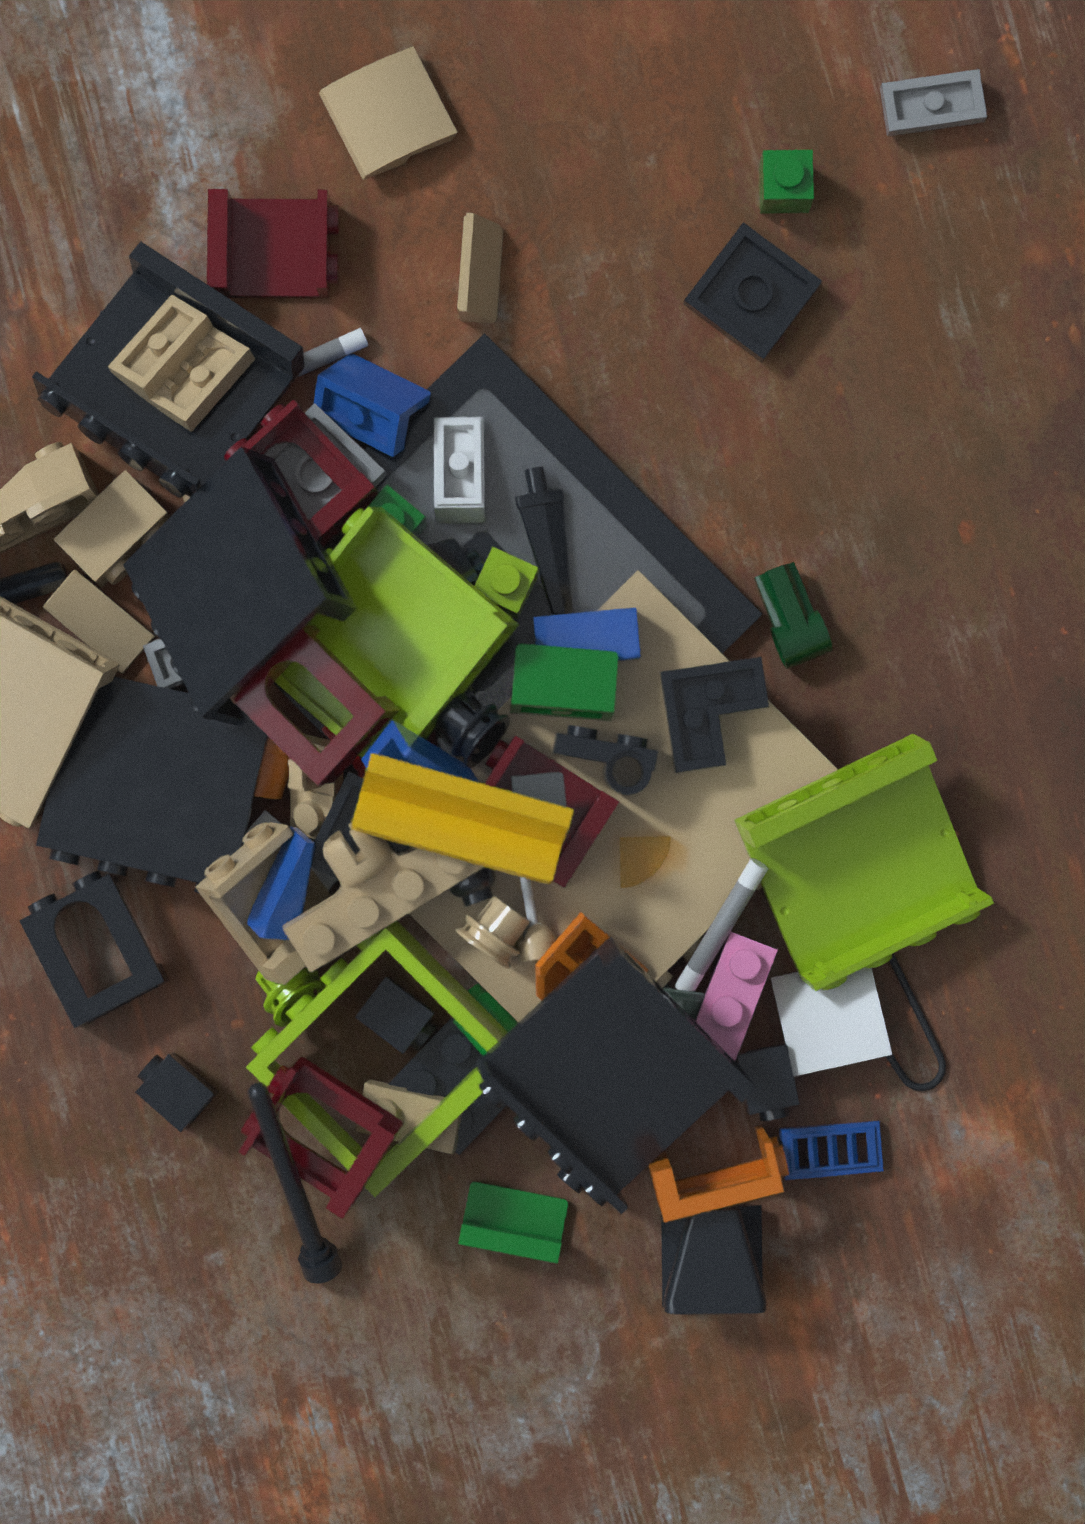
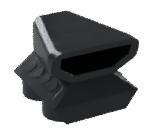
(714, 1262)

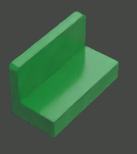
(564, 682)
(513, 1222)

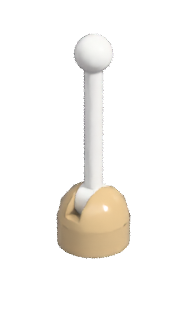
(536, 937)

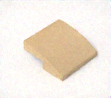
(388, 112)
(181, 363)

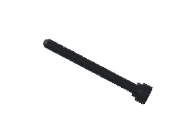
(317, 1255)

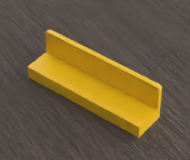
(461, 819)

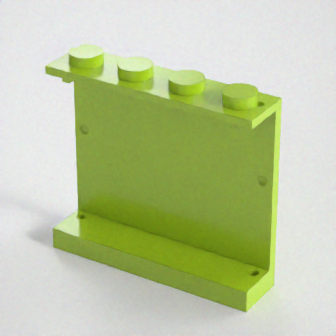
(862, 863)

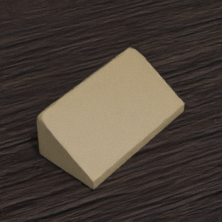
(479, 269)

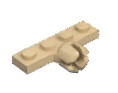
(374, 892)

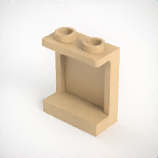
(233, 888)

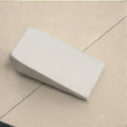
(459, 470)

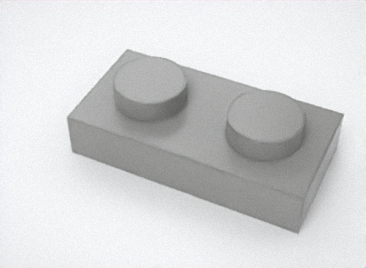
(933, 102)

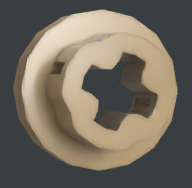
(495, 931)

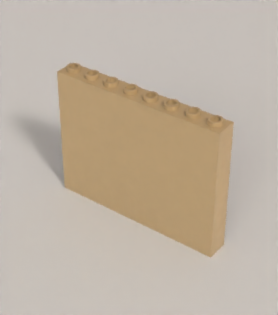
(694, 807)

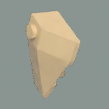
(44, 494)

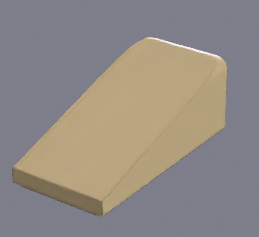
(98, 620)

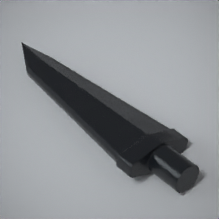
(546, 530)

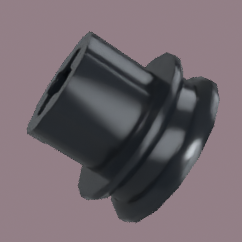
(472, 728)

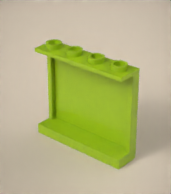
(415, 631)

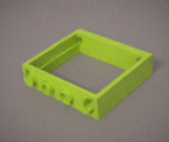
(443, 988)

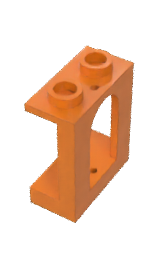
(720, 1186)

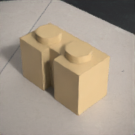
(112, 529)

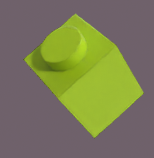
(507, 581)

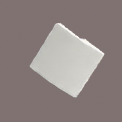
(831, 1025)

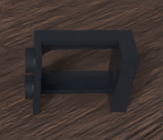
(108, 900)

